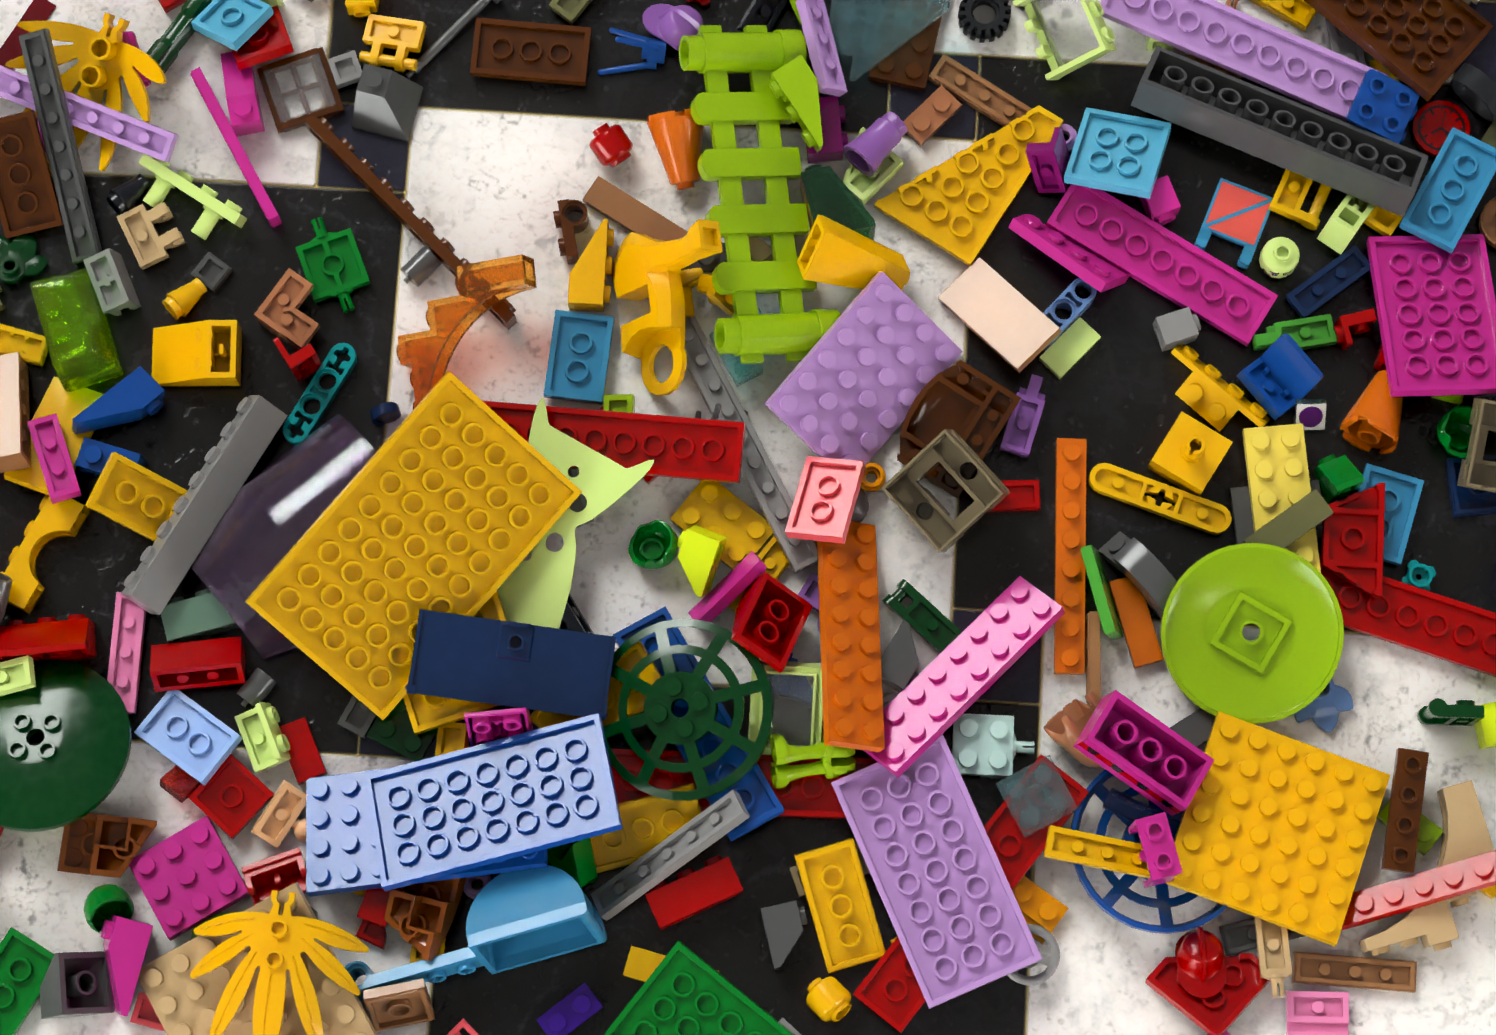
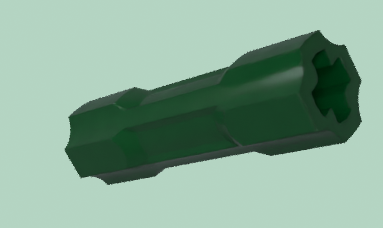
(166, 48)

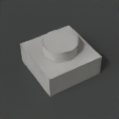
(345, 69)

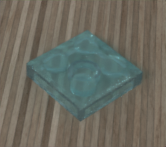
(1036, 796)

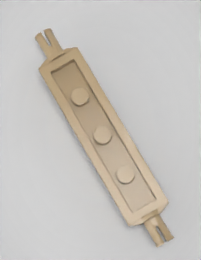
(1273, 954)

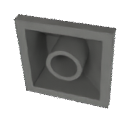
(386, 103)
(76, 986)

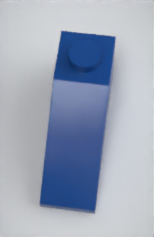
(124, 403)

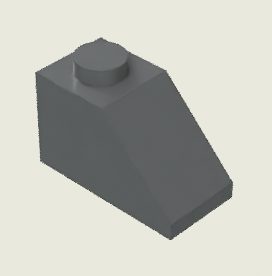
(900, 660)
(783, 929)

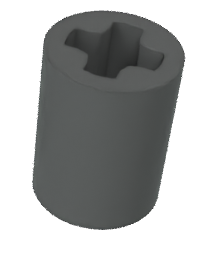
(420, 267)
(256, 688)

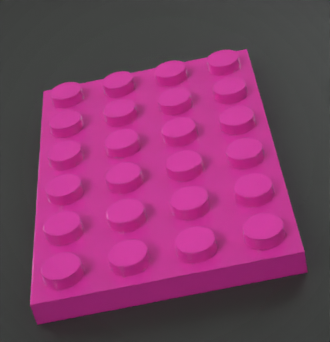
(1435, 315)

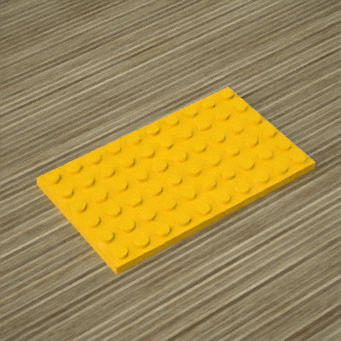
(418, 528)

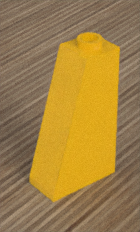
(847, 258)

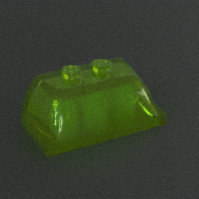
(76, 330)

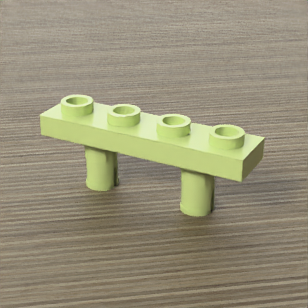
(212, 207)

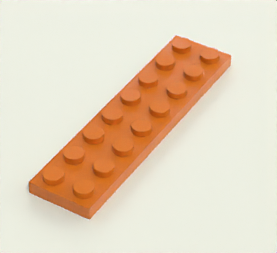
(851, 641)

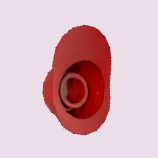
(1201, 963)

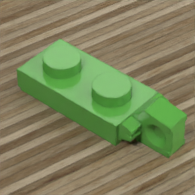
(1306, 332)

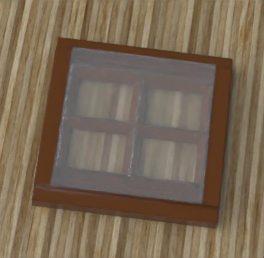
(299, 88)

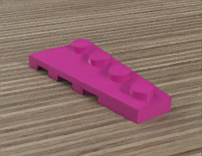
(1069, 254)

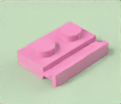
(1317, 1013)

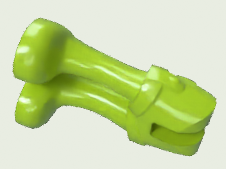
(833, 761)

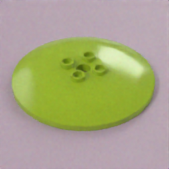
(1296, 639)

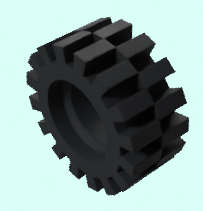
(984, 31)

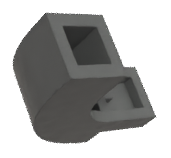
(1141, 569)

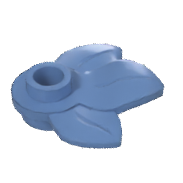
(1326, 707)

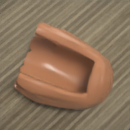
(1068, 724)

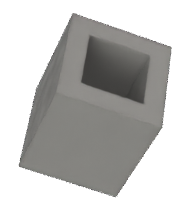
(1176, 328)

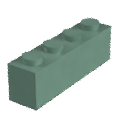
(195, 617)

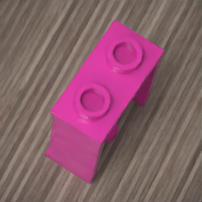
(1158, 848)

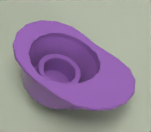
(671, 22)

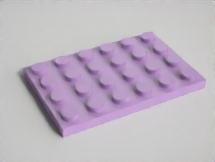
(863, 374)

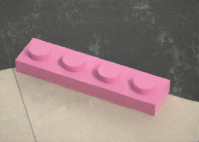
(126, 650)

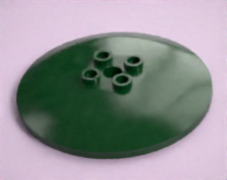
(81, 749)

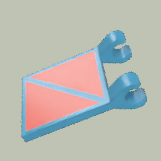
(1236, 216)

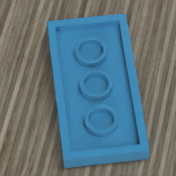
(1451, 190)

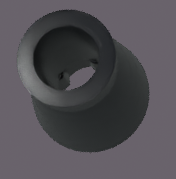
(127, 194)

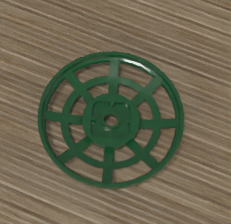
(700, 716)

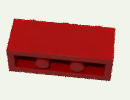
(198, 664)
(694, 891)

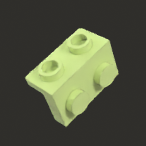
(263, 737)

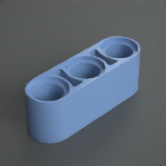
(1072, 303)

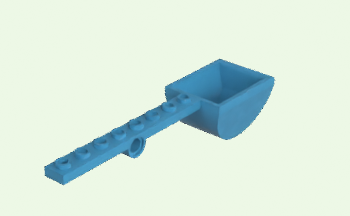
(509, 925)

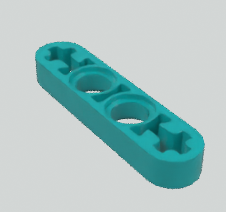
(316, 392)

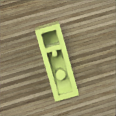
(1345, 223)

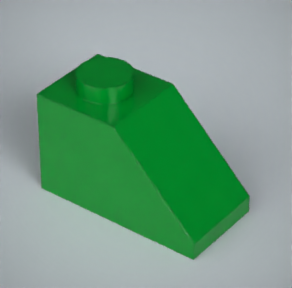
(1337, 477)

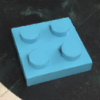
(232, 20)

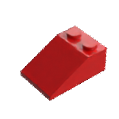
(770, 620)

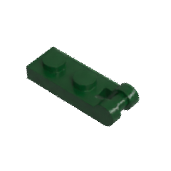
(922, 616)

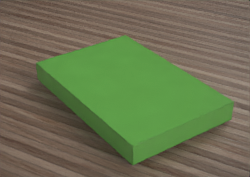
(1101, 592)

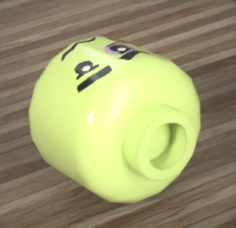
(1279, 257)

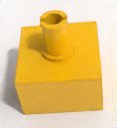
(1189, 454)

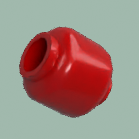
(611, 145)

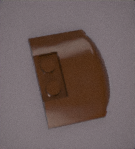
(957, 401)

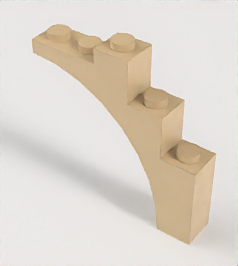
(1463, 838)

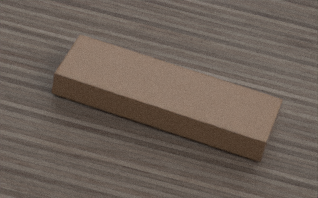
(1093, 653)

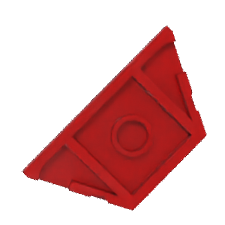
(1355, 539)

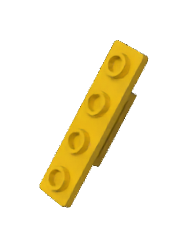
(1212, 395)

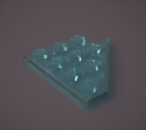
(879, 27)

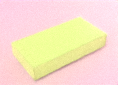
(1069, 348)

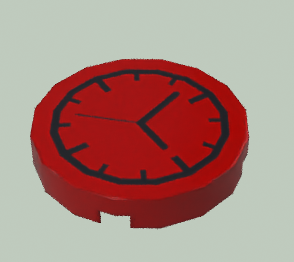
(1434, 124)

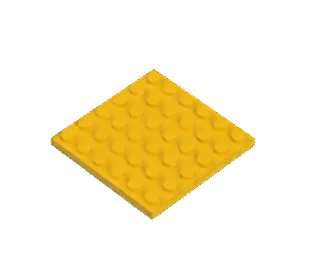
(1278, 828)

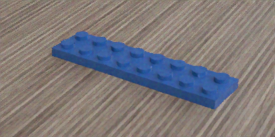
(753, 788)

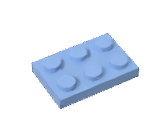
(188, 735)

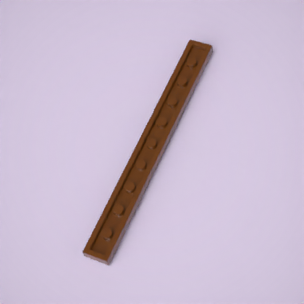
(400, 208)

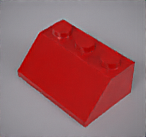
(49, 639)

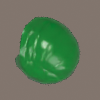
(1455, 431)
(653, 545)
(105, 901)

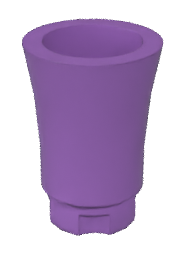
(875, 143)

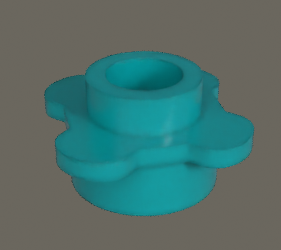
(1425, 571)

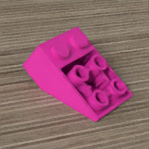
(497, 724)

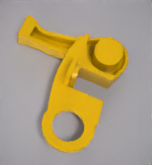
(653, 270)

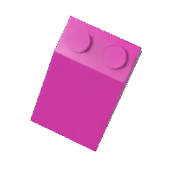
(124, 953)

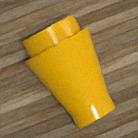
(182, 300)

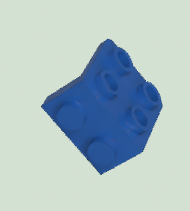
(1383, 106)
(1280, 376)

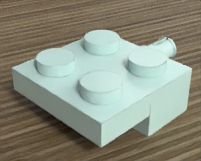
(986, 745)

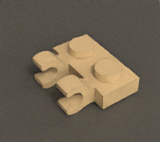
(143, 237)

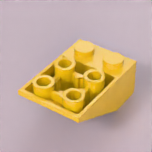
(198, 354)

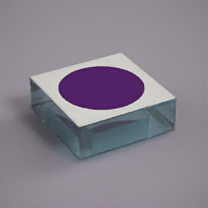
(1310, 413)

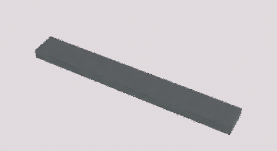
(60, 145)

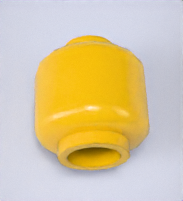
(828, 999)

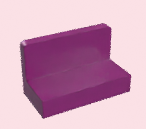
(1049, 163)

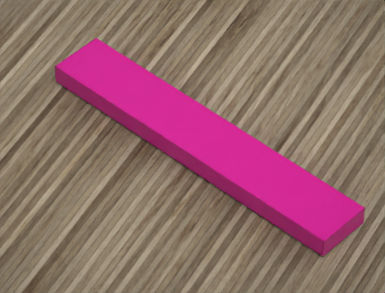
(235, 147)

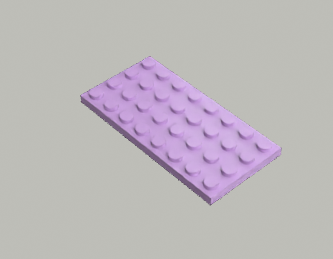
(937, 874)

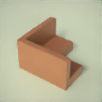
(281, 314)

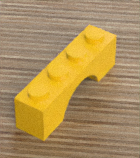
(52, 522)

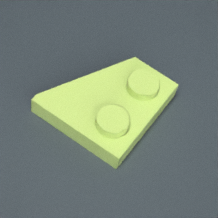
(865, 186)

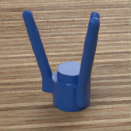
(652, 50)

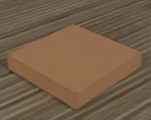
(399, 1005)

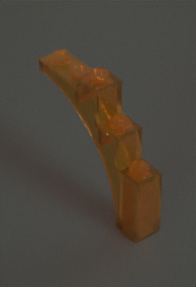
(479, 289)

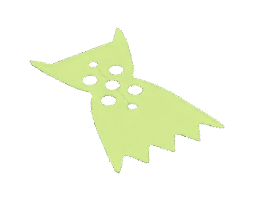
(541, 586)

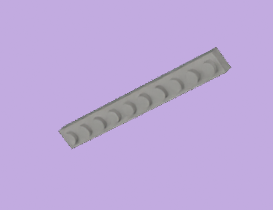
(756, 464)

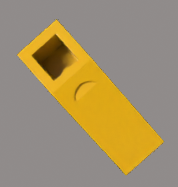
(588, 277)

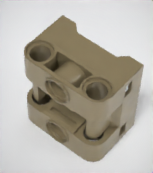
(953, 454)
(1475, 471)

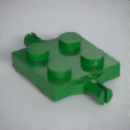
(333, 265)

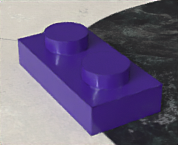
(570, 1012)

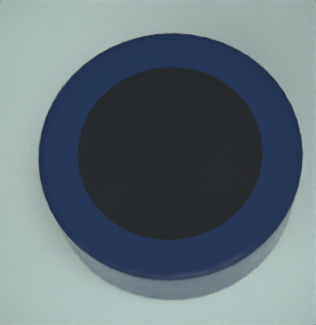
(385, 413)

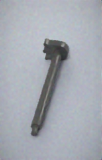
(466, 18)

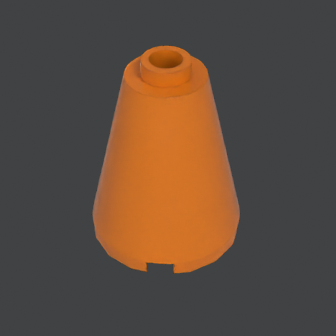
(678, 145)
(1374, 418)

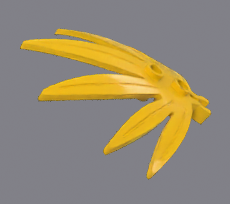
(100, 67)
(275, 948)

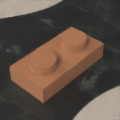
(931, 115)

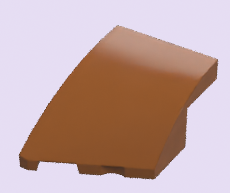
(102, 844)
(425, 913)

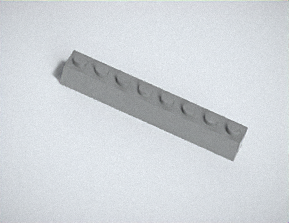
(203, 504)

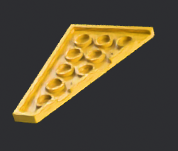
(969, 193)

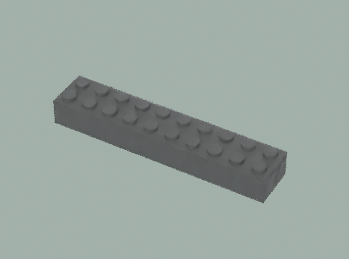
(1280, 131)

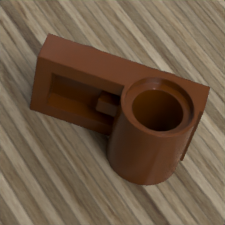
(567, 244)

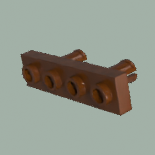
(1405, 810)

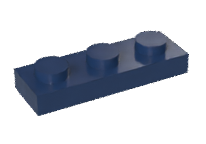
(1328, 282)

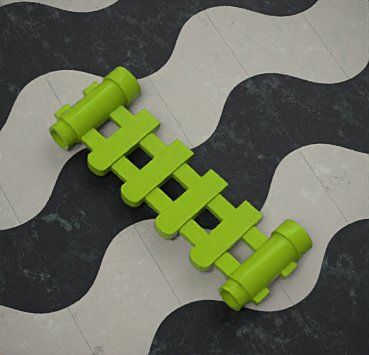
(759, 55)

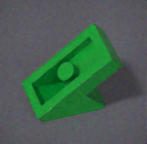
(575, 860)

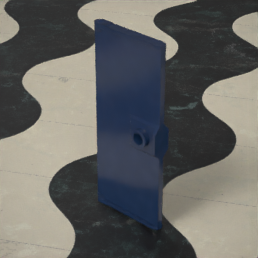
(511, 664)

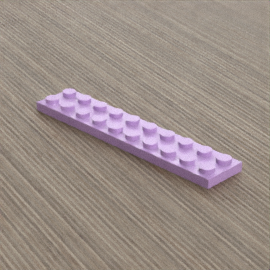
(1247, 49)

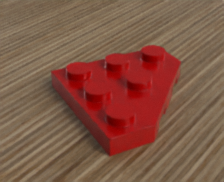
(1216, 1012)

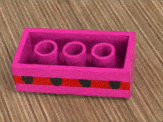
(1143, 753)

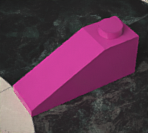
(241, 97)

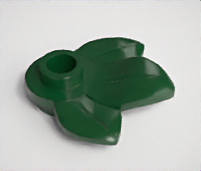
(21, 255)

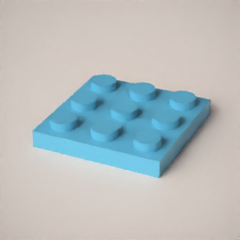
(1117, 153)

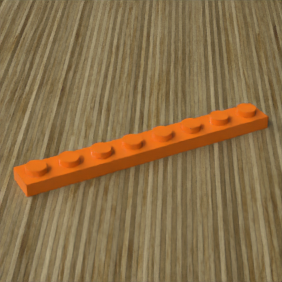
(1069, 564)

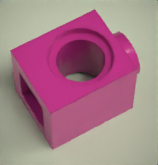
(1163, 204)

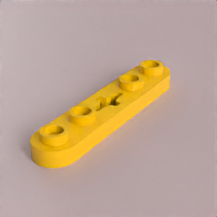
(1188, 508)

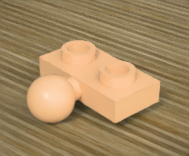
(282, 815)

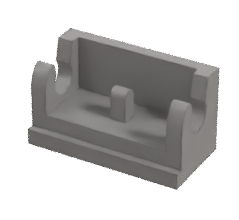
(111, 282)

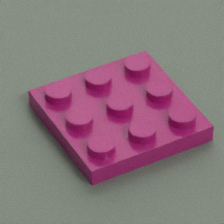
(188, 878)

